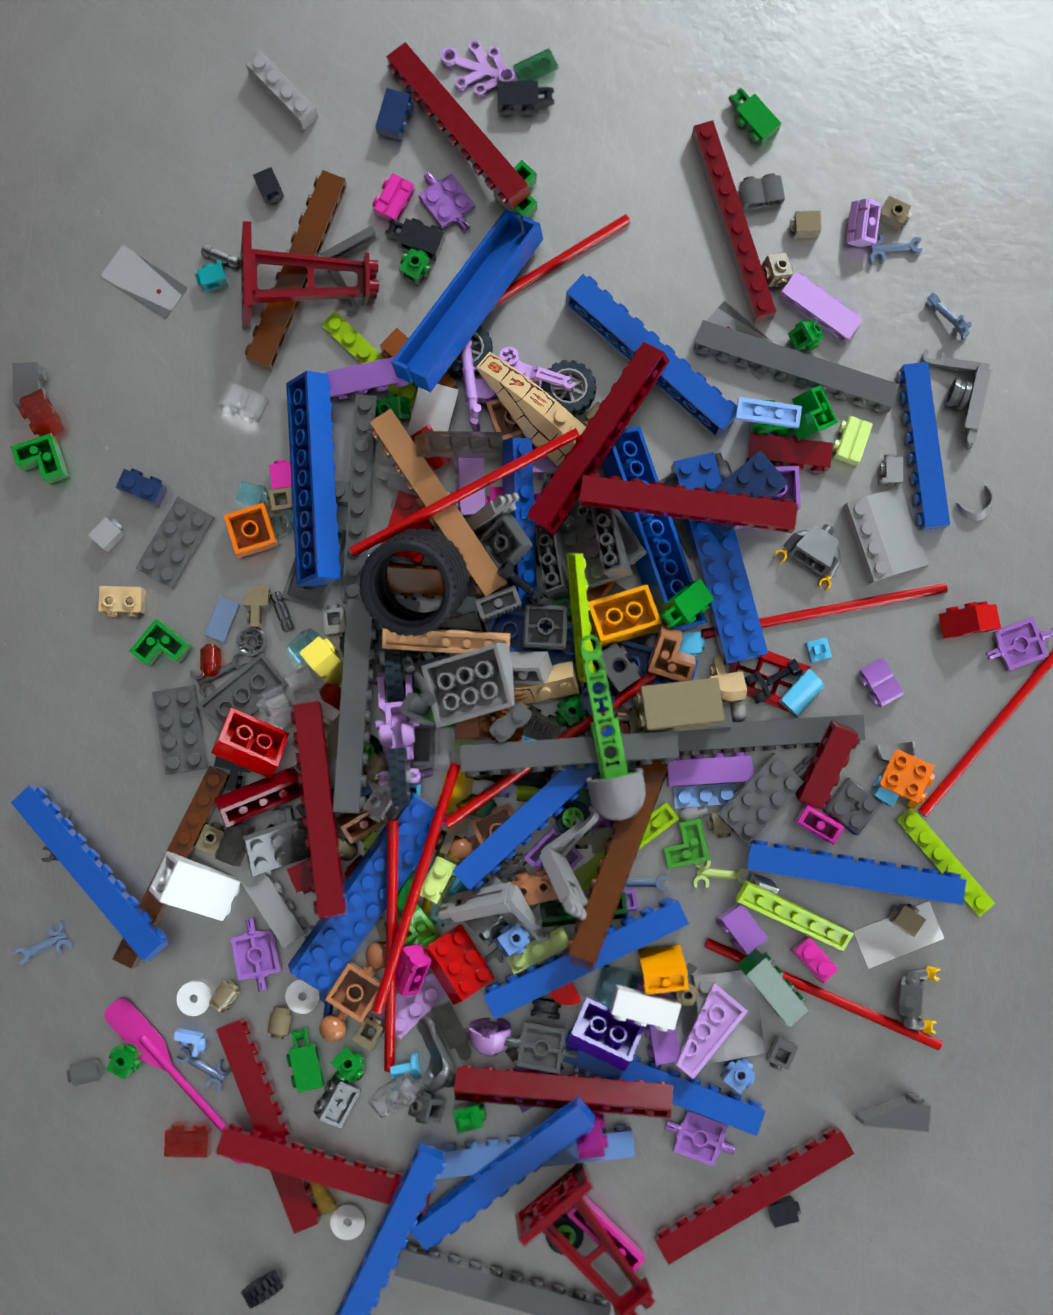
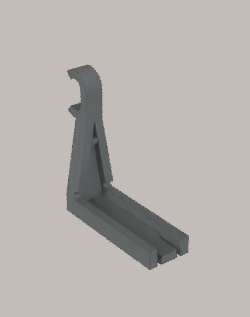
(343, 248)

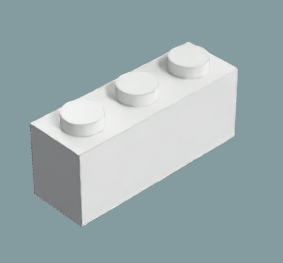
(644, 1008)

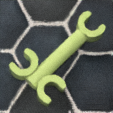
(703, 872)

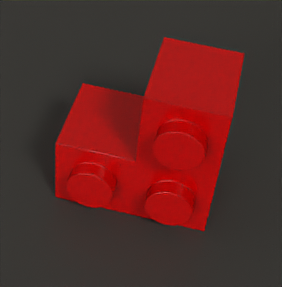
(969, 620)

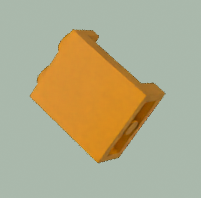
(663, 969)

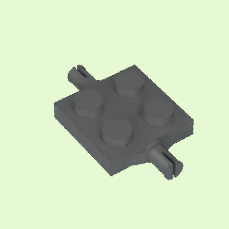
(541, 1047)

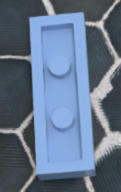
(768, 412)
(703, 795)

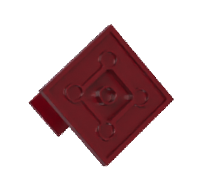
(252, 294)
(554, 1202)

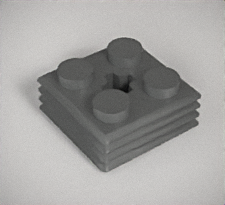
(505, 541)
(538, 614)
(839, 806)

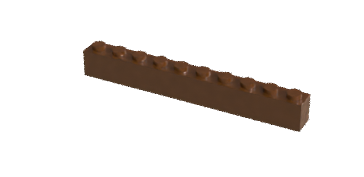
(307, 241)
(182, 844)

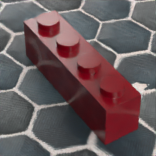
(791, 452)
(827, 764)
(259, 796)

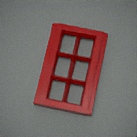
(774, 659)

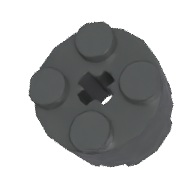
(487, 927)

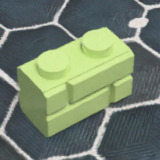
(852, 440)
(438, 881)

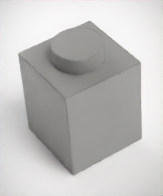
(107, 534)

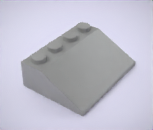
(885, 535)
(470, 684)
(747, 1036)

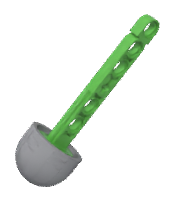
(617, 790)

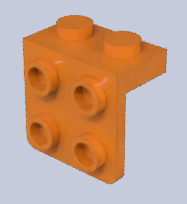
(908, 777)

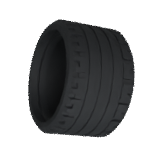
(387, 609)

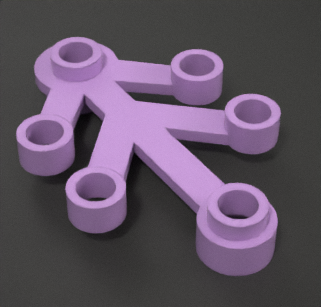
(481, 68)

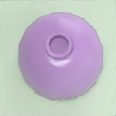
(488, 1036)

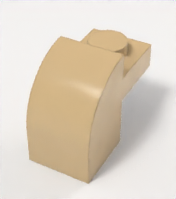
(731, 684)

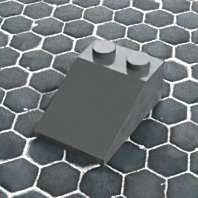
(898, 1113)

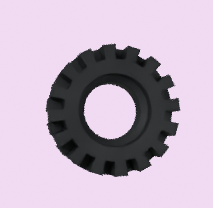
(262, 1289)

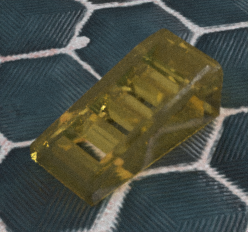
(324, 1199)

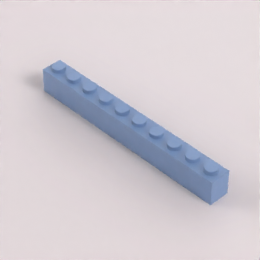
(473, 1156)

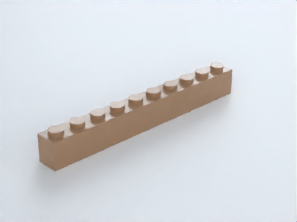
(429, 490)

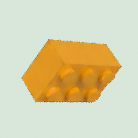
(624, 616)

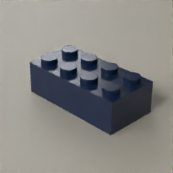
(755, 478)

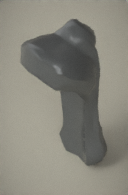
(440, 1069)

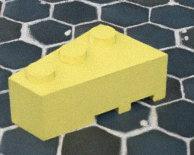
(323, 659)

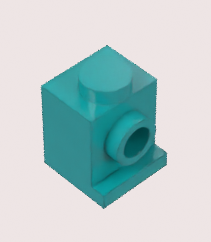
(211, 276)

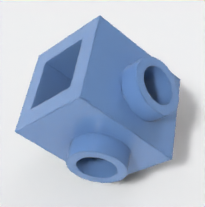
(507, 945)
(739, 1082)

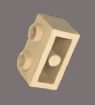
(122, 600)

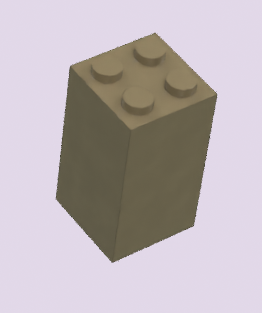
(679, 706)

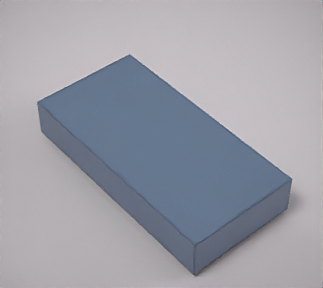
(222, 619)

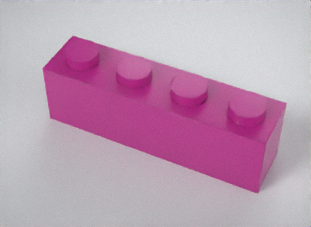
(626, 1245)

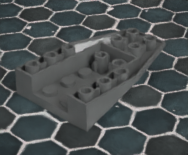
(583, 531)

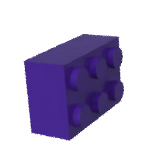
(604, 1036)

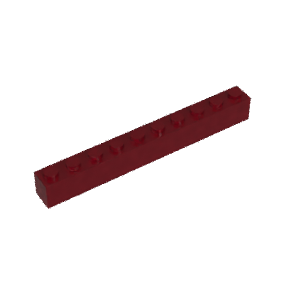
(458, 126)
(733, 222)
(598, 437)
(688, 503)
(319, 816)
(556, 1091)
(266, 1117)
(309, 1165)
(753, 1195)

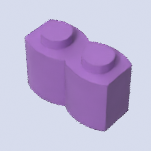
(880, 682)

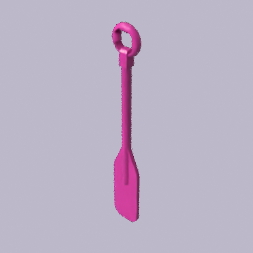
(138, 1031)

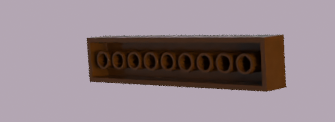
(614, 873)

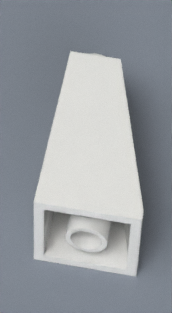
(194, 886)

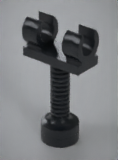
(531, 592)
(792, 669)

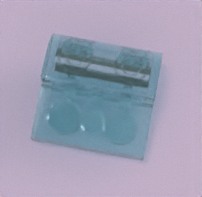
(612, 976)

